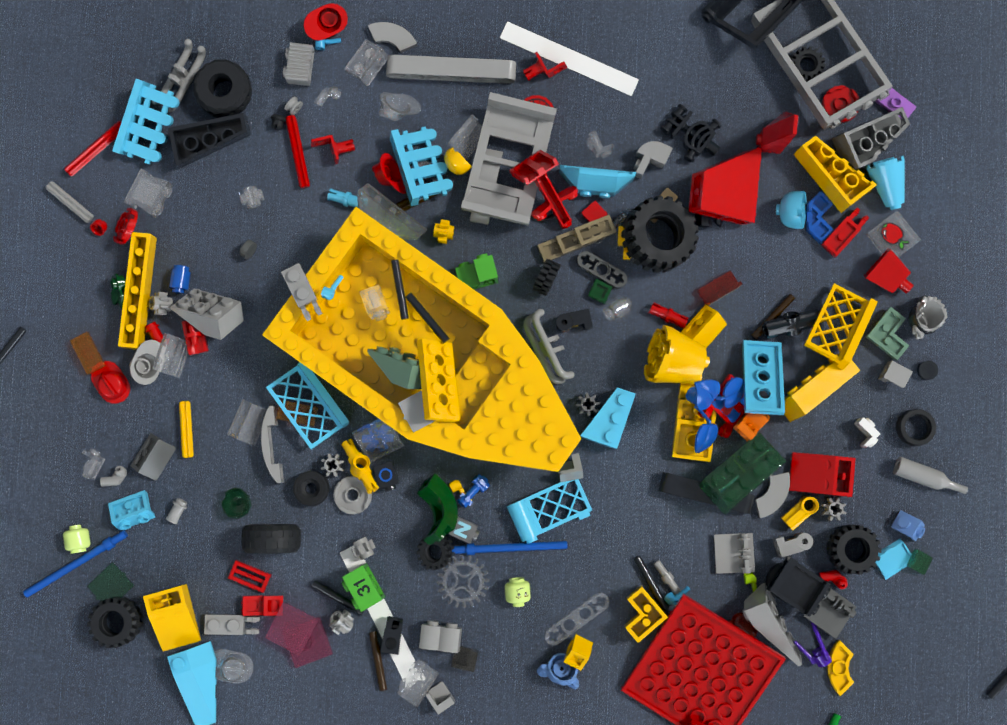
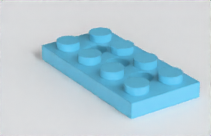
(753, 384)

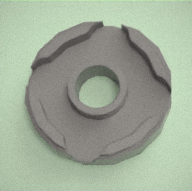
(341, 496)

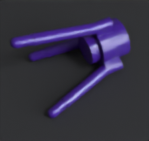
(820, 653)

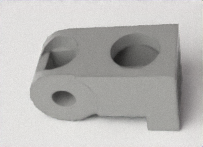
(794, 545)

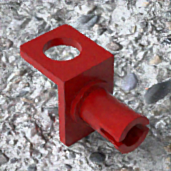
(539, 67)
(336, 148)

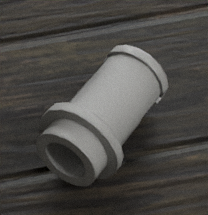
(176, 510)

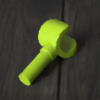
(750, 578)

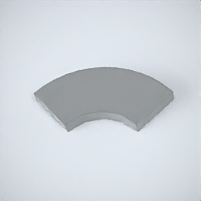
(392, 34)
(774, 496)

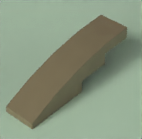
(577, 238)

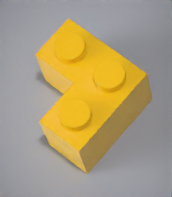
(648, 615)

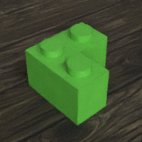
(479, 273)

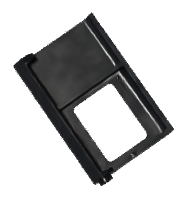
(717, 10)

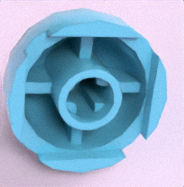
(792, 209)

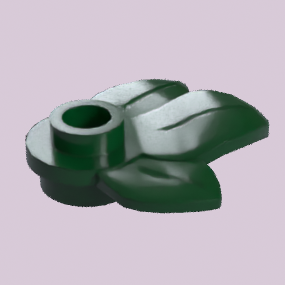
(117, 284)

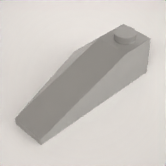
(764, 617)

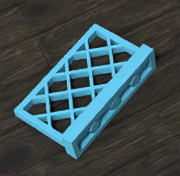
(323, 399)

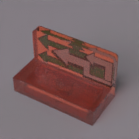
(719, 288)

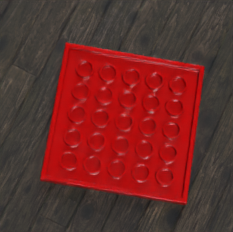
(702, 668)

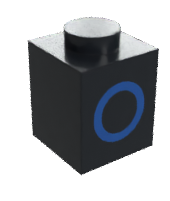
(386, 476)

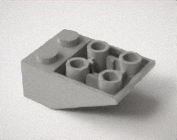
(209, 312)

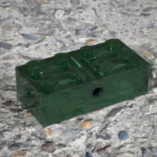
(742, 473)

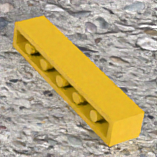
(137, 290)

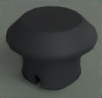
(277, 121)

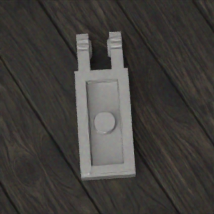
(301, 289)
(229, 624)

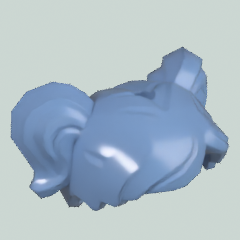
(552, 670)

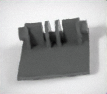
(833, 613)

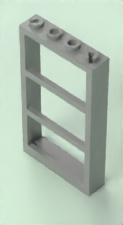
(804, 87)

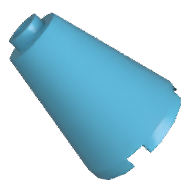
(890, 180)

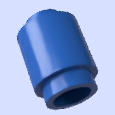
(179, 279)

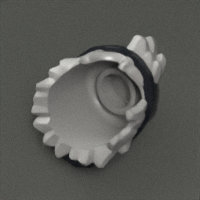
(927, 316)

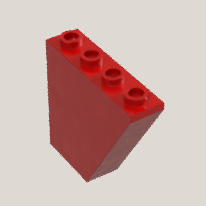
(728, 188)

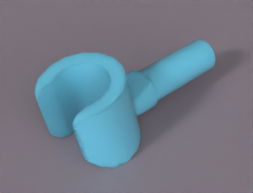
(328, 293)

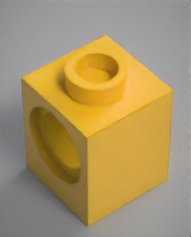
(578, 652)

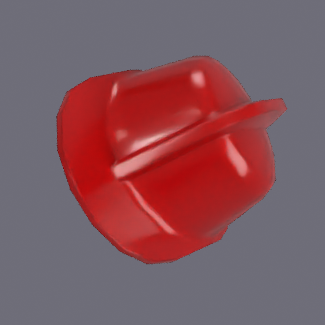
(325, 21)
(388, 173)
(111, 383)

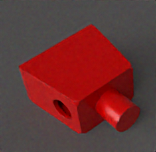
(889, 273)

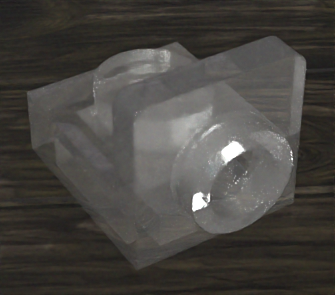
(93, 465)

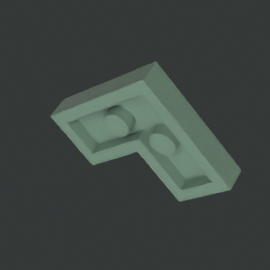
(883, 334)

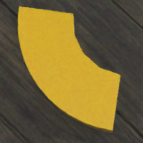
(838, 668)

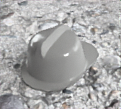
(143, 362)

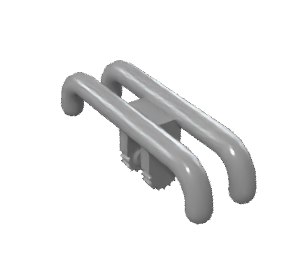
(180, 76)
(544, 349)

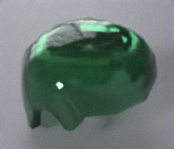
(236, 503)

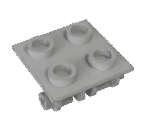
(734, 553)

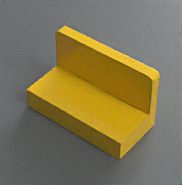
(705, 326)

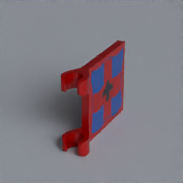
(729, 415)

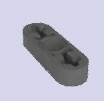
(587, 266)

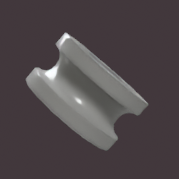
(293, 105)

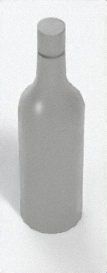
(925, 475)

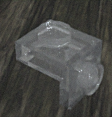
(594, 144)

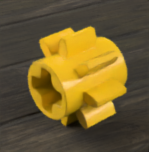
(443, 231)

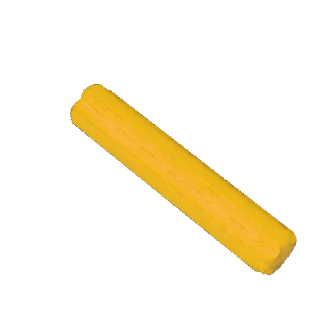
(186, 429)

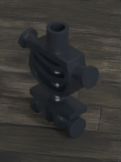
(707, 144)

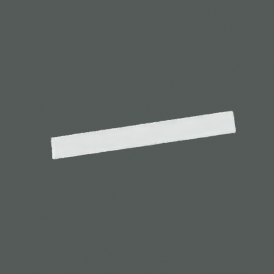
(573, 59)
(379, 614)

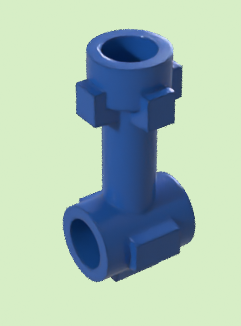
(480, 483)

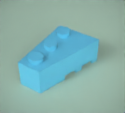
(610, 420)

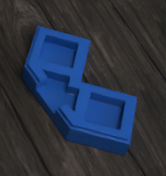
(815, 224)

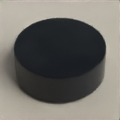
(927, 370)

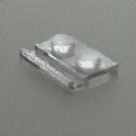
(171, 355)

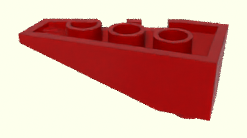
(778, 133)

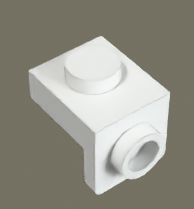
(866, 426)

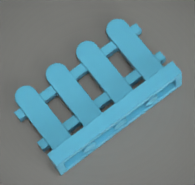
(129, 125)
(418, 173)

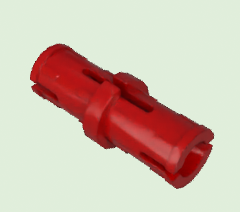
(668, 315)

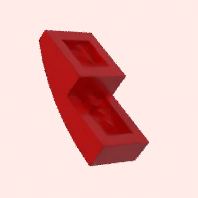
(261, 605)

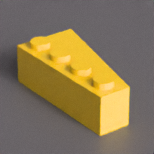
(832, 174)
(817, 388)

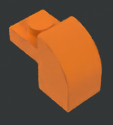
(751, 424)

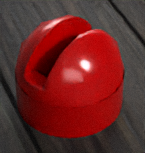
(96, 225)

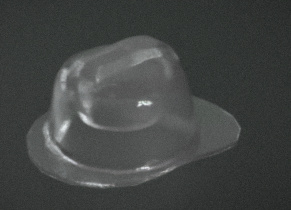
(397, 106)
(233, 666)

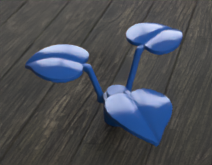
(702, 396)

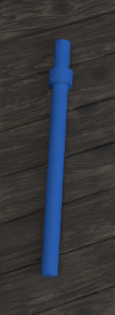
(107, 544)
(471, 549)

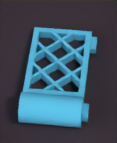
(525, 517)

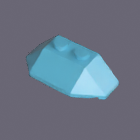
(596, 181)

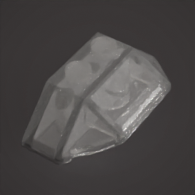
(388, 213)

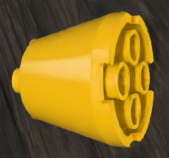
(674, 358)

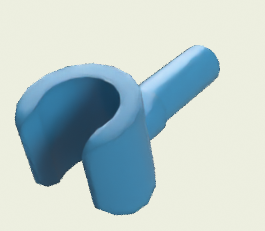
(320, 45)
(672, 599)

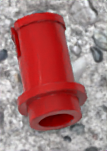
(154, 331)

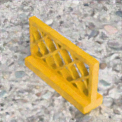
(853, 336)

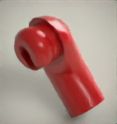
(835, 577)

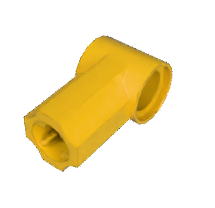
(798, 513)

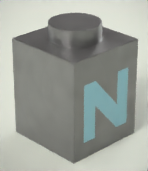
(465, 530)

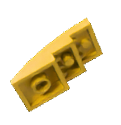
(686, 428)

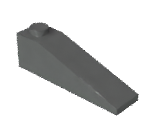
(867, 141)

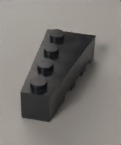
(205, 137)

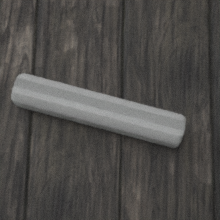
(71, 203)

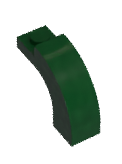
(443, 506)

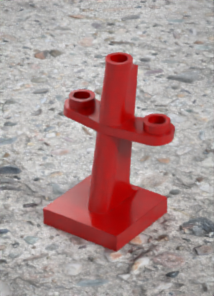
(536, 169)

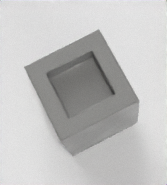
(895, 374)
(572, 469)
(440, 697)

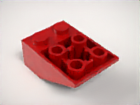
(822, 474)

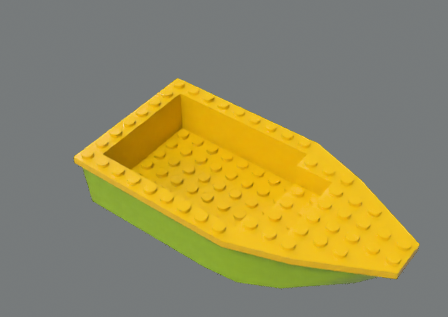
(502, 388)

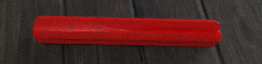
(93, 150)
(297, 151)

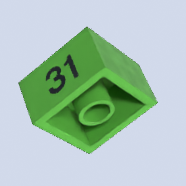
(363, 587)

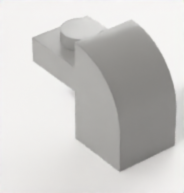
(653, 153)

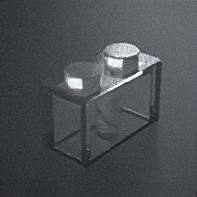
(375, 303)

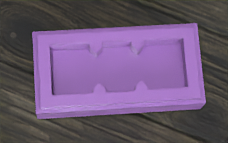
(896, 101)

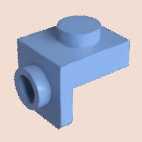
(909, 525)

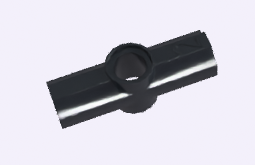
(790, 323)

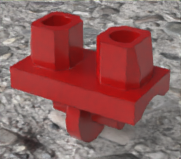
(195, 340)

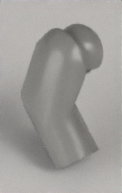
(116, 479)

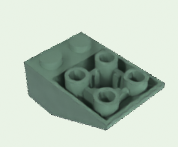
(398, 367)

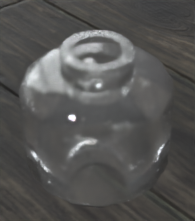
(617, 309)

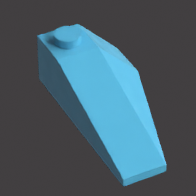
(196, 680)

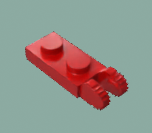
(843, 234)

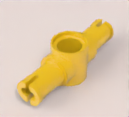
(363, 474)

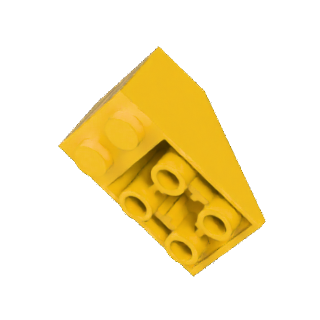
(172, 617)

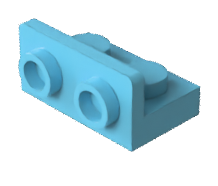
(131, 510)

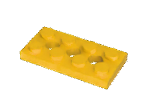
(431, 389)

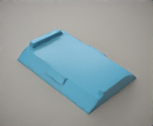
(893, 558)

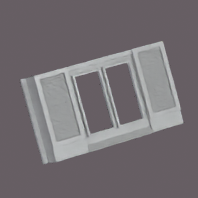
(516, 122)

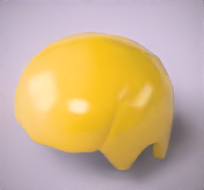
(455, 162)

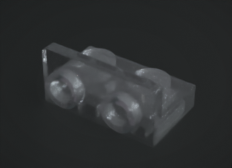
(366, 62)
(417, 683)

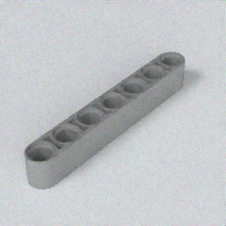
(451, 69)

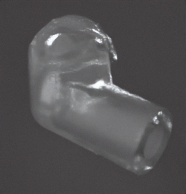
(327, 93)

